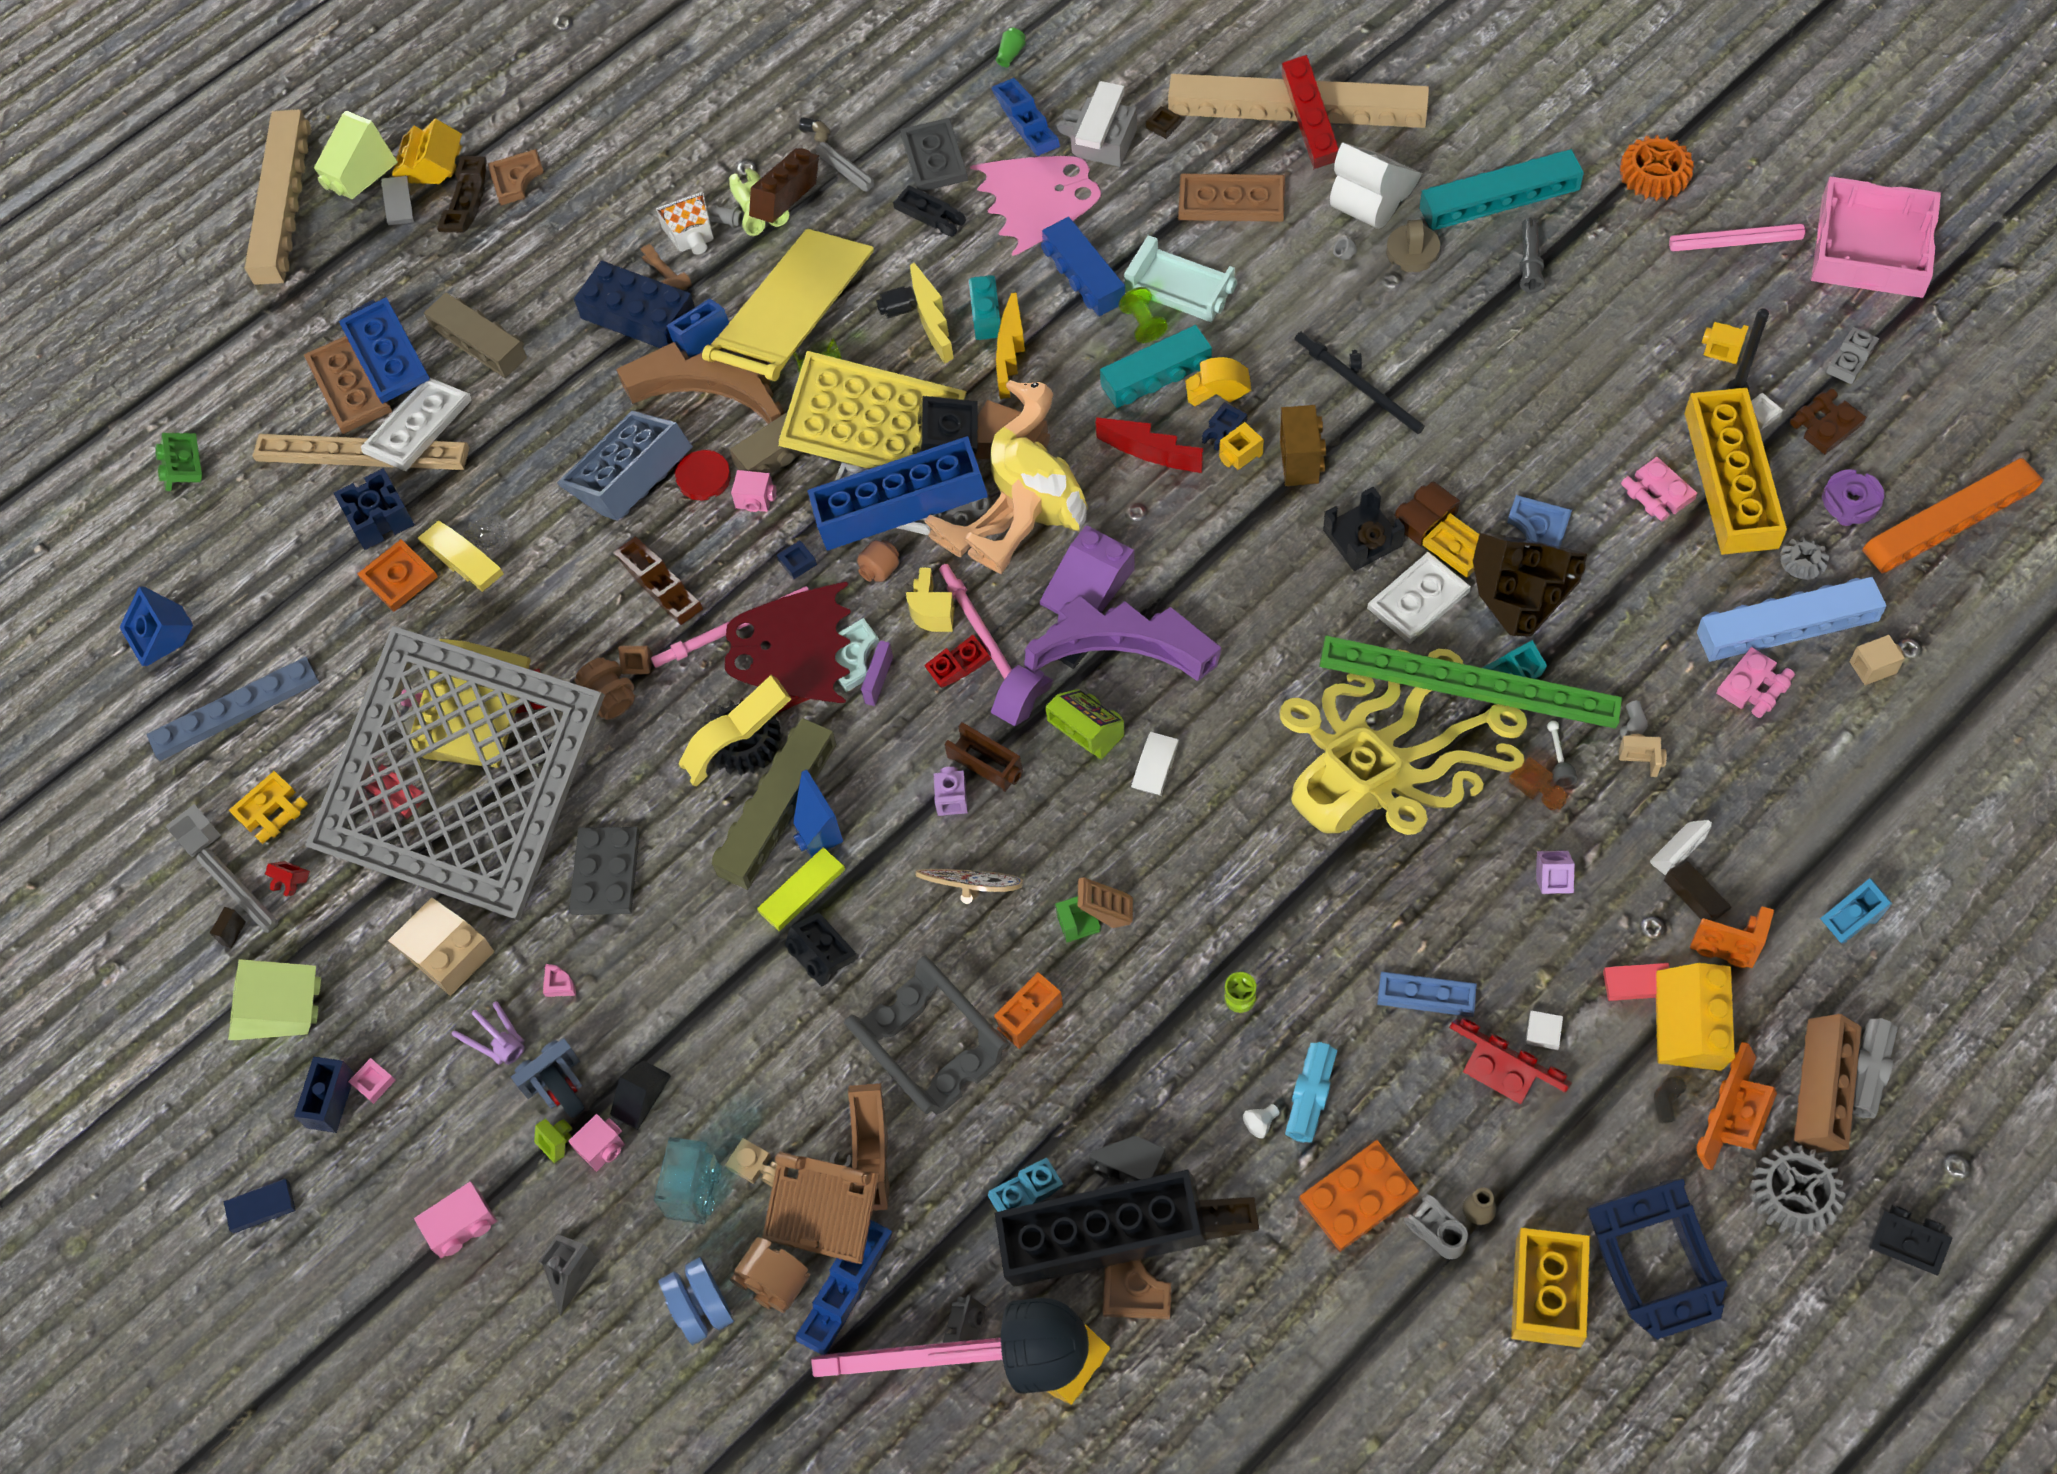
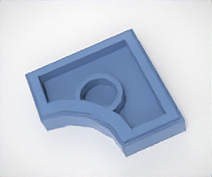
(1539, 520)

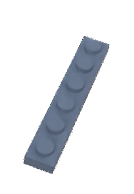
(232, 708)

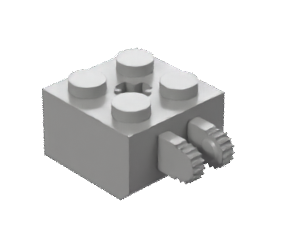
(1116, 141)

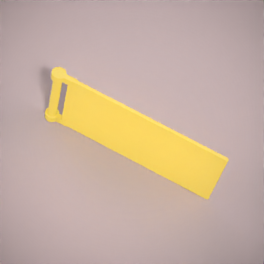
(789, 303)

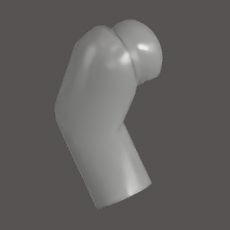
(1637, 722)

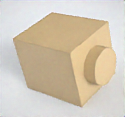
(1877, 659)

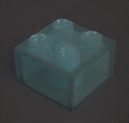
(687, 1181)

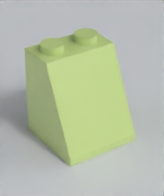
(353, 157)
(273, 1000)

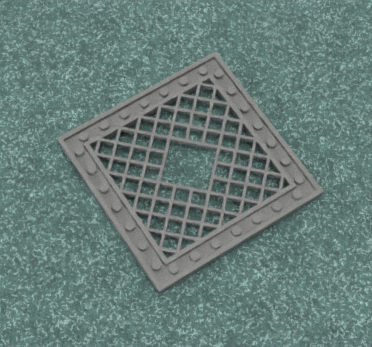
(540, 817)

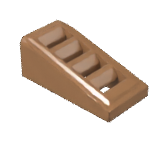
(1107, 903)

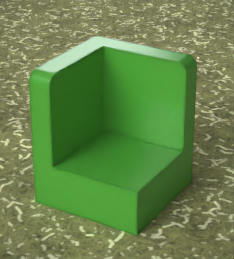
(1074, 921)

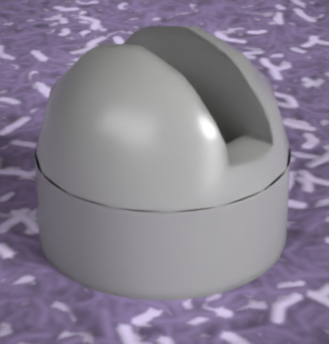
(1344, 248)

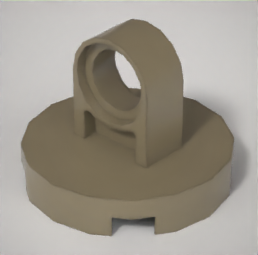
(1413, 246)

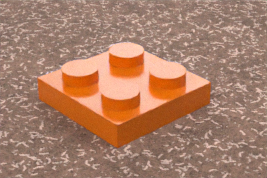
(397, 575)

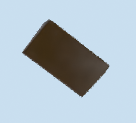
(1696, 892)

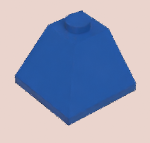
(154, 626)
(814, 819)

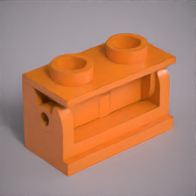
(1028, 1010)

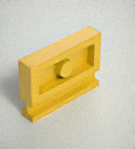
(1454, 544)

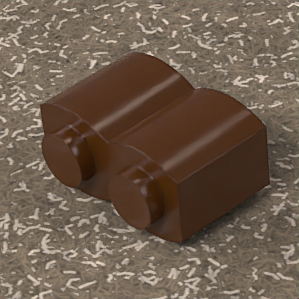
(1426, 511)

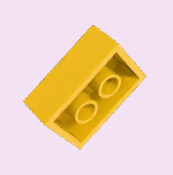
(1550, 1287)

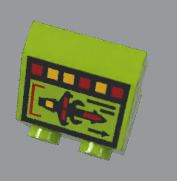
(1086, 721)

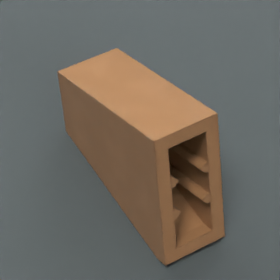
(994, 418)

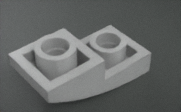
(397, 200)
(1852, 355)

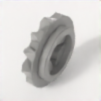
(1802, 567)

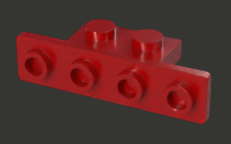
(1504, 1068)

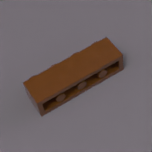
(783, 185)

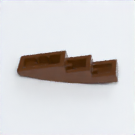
(658, 581)

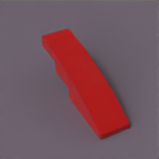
(1139, 441)

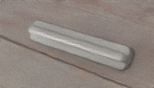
(845, 166)

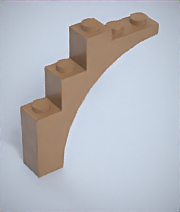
(673, 371)

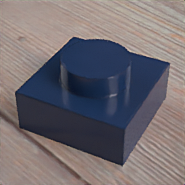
(796, 559)

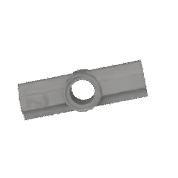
(1873, 1066)

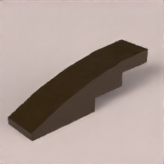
(1229, 1217)

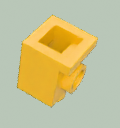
(1724, 342)
(1241, 446)

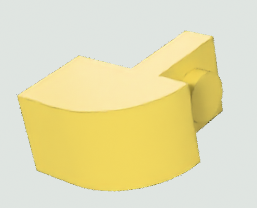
(930, 609)

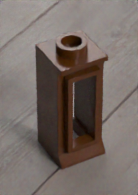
(973, 739)

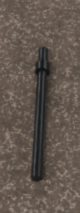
(1320, 352)

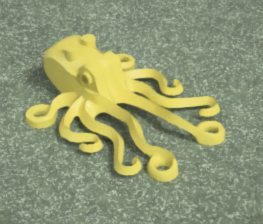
(1365, 767)

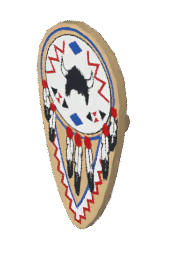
(972, 881)

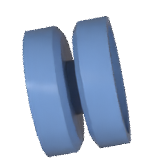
(692, 1302)

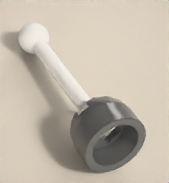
(1563, 773)

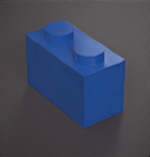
(698, 327)

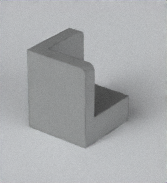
(193, 830)

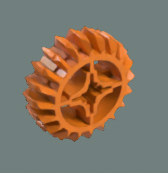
(1657, 159)

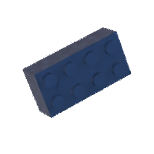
(631, 304)

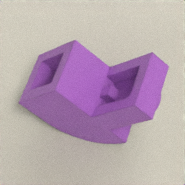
(1019, 693)

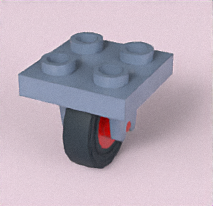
(547, 1071)

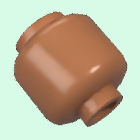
(878, 561)

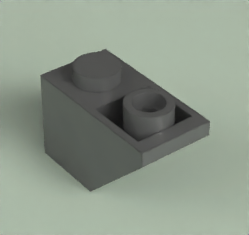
(1128, 1160)

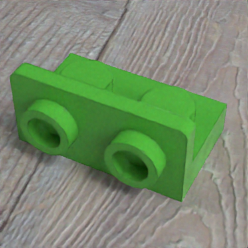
(178, 459)

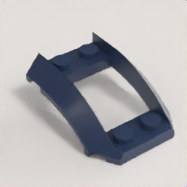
(1643, 1209)

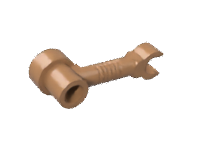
(652, 258)

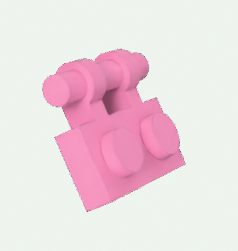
(1664, 484)
(1747, 678)

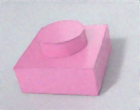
(372, 1080)

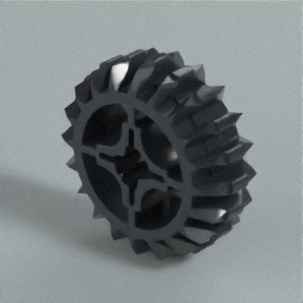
(747, 752)

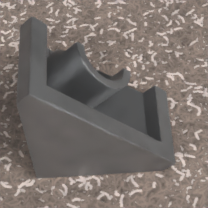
(566, 1268)

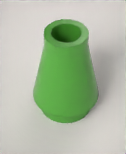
(1011, 44)

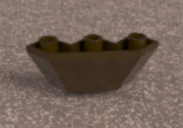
(1524, 579)

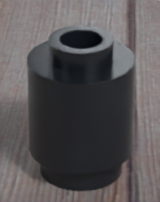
(896, 302)

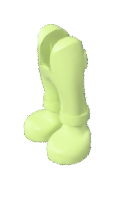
(742, 195)

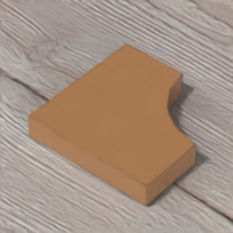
(513, 175)
(1135, 1292)

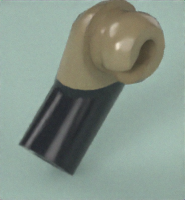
(815, 126)

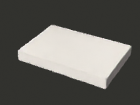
(1418, 597)

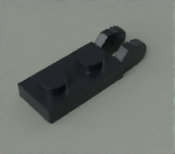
(929, 210)

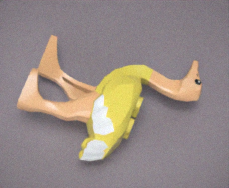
(1031, 488)

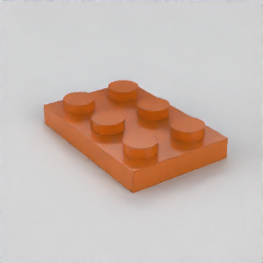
(1358, 1195)

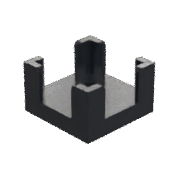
(947, 420)
(1345, 528)

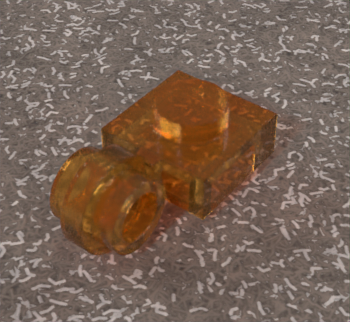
(1533, 779)

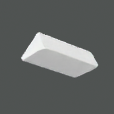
(1681, 845)

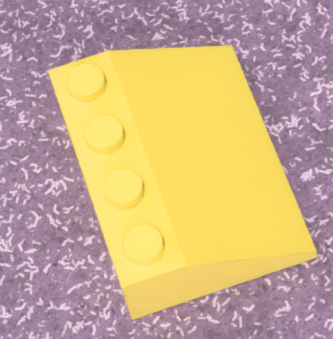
(462, 749)

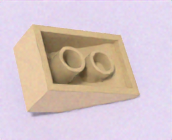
(442, 945)

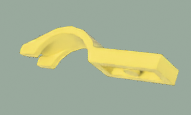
(737, 725)

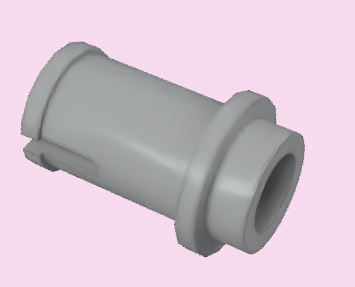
(727, 216)

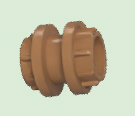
(604, 677)

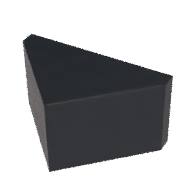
(637, 1093)

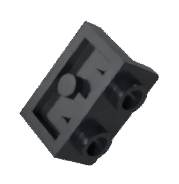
(819, 948)
(1910, 1240)

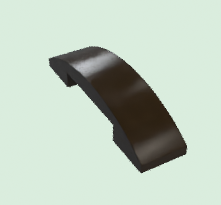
(467, 195)

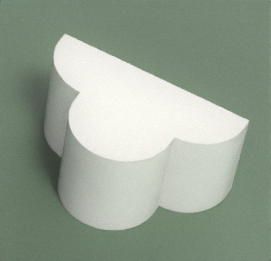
(1370, 184)

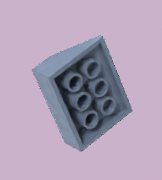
(626, 464)

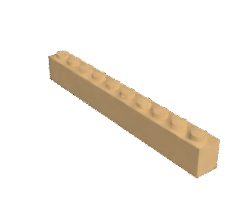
(1270, 100)

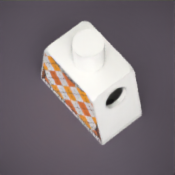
(687, 223)

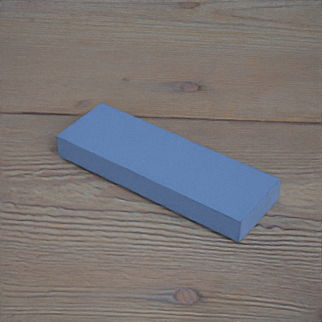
(1427, 994)

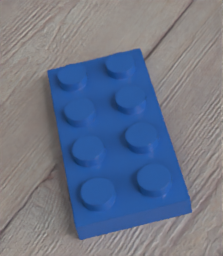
(384, 350)

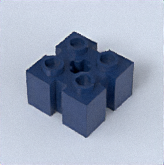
(373, 509)

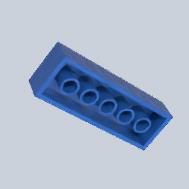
(897, 493)

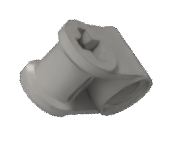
(1432, 1223)

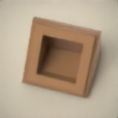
(635, 659)

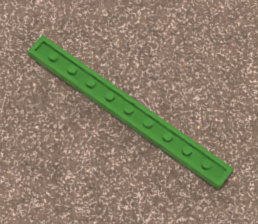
(1471, 682)

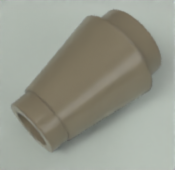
(1477, 1212)

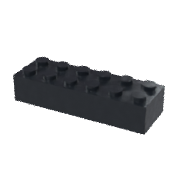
(1100, 1228)

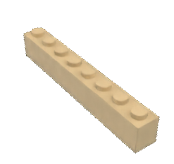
(277, 197)

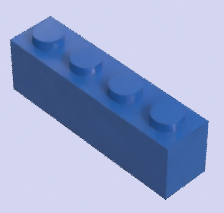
(1082, 266)

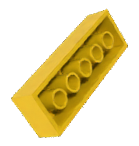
(1735, 471)

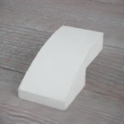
(1155, 763)

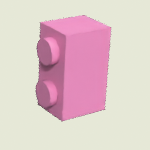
(455, 1220)

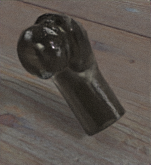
(1666, 1095)

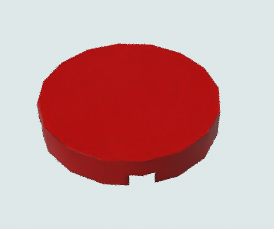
(702, 475)

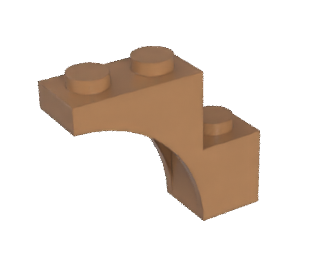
(870, 1138)

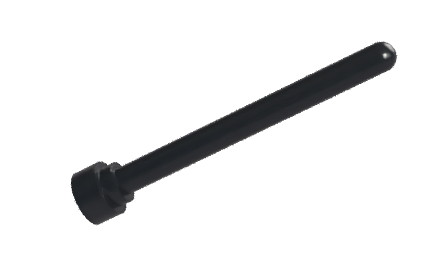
(1750, 351)

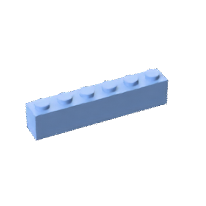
(1791, 618)

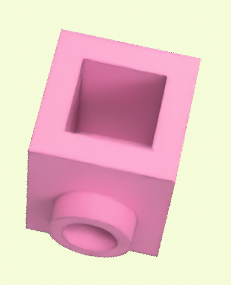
(753, 491)
(598, 1142)

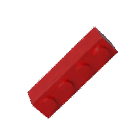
(1310, 111)

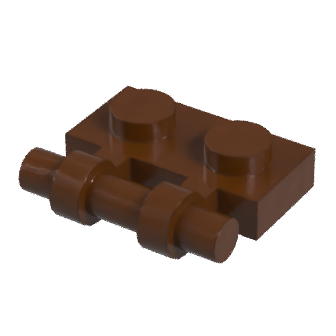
(1832, 428)

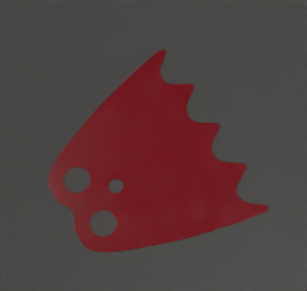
(801, 643)

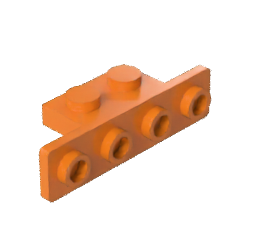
(1739, 1111)

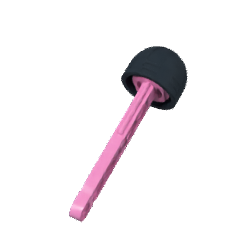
(1039, 1345)

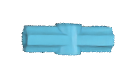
(1311, 1092)

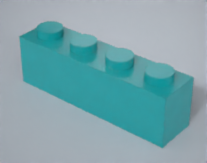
(1155, 366)

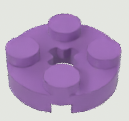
(1853, 511)

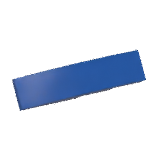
(1025, 117)
(841, 1293)

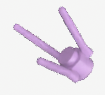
(506, 1046)

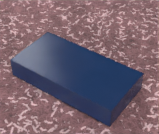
(259, 1206)

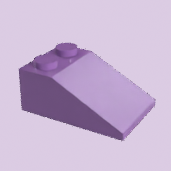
(1090, 569)

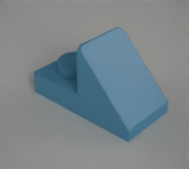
(1856, 911)

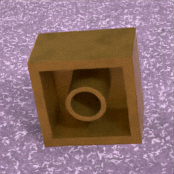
(1301, 445)

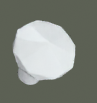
(1259, 1120)

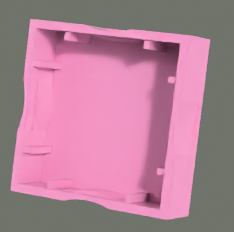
(1876, 237)

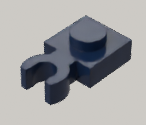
(1222, 423)

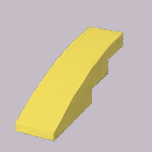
(931, 314)
(460, 555)

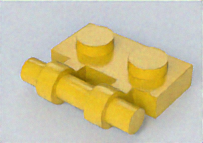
(264, 801)

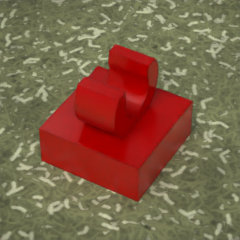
(288, 874)

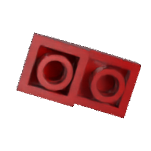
(957, 664)

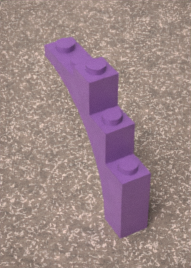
(1124, 629)

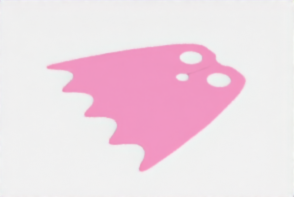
(1029, 198)

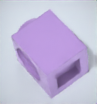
(1555, 872)

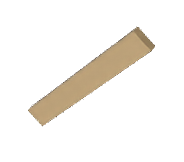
(348, 452)

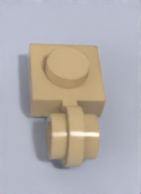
(750, 1162)

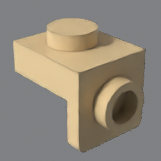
(1645, 749)

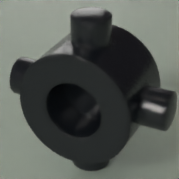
(1355, 361)

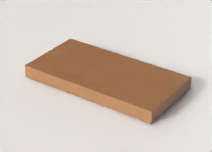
(1231, 197)
(345, 385)

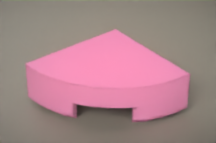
(557, 982)

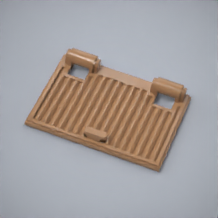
(820, 1207)

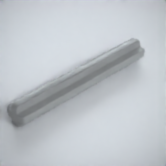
(237, 890)

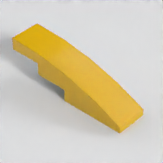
(1009, 342)

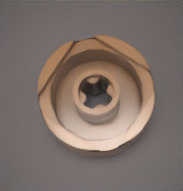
(771, 1275)

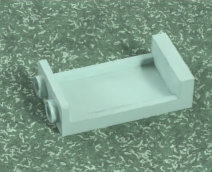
(1179, 281)

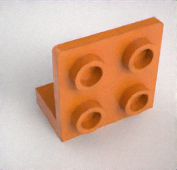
(1735, 945)

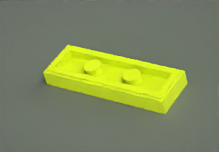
(801, 889)

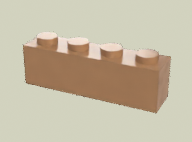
(1828, 1083)

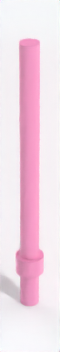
(959, 593)
(679, 650)

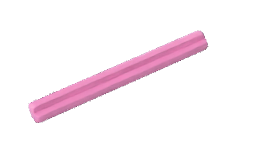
(1736, 237)

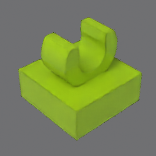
(552, 1138)

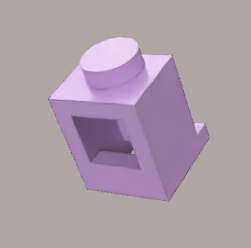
(950, 792)

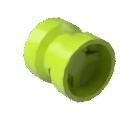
(1240, 985)

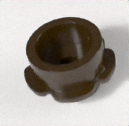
(1366, 539)

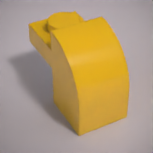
(1220, 377)

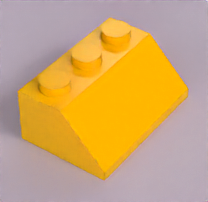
(1695, 1016)

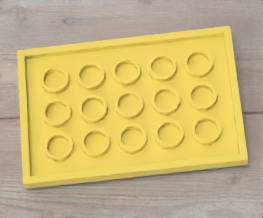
(856, 412)

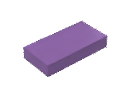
(877, 673)

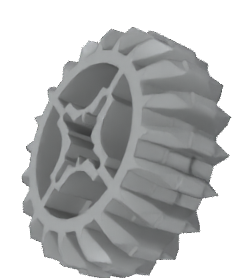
(1809, 1215)

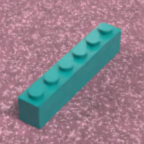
(1501, 190)

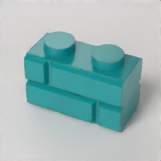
(984, 307)

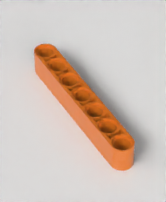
(1952, 515)

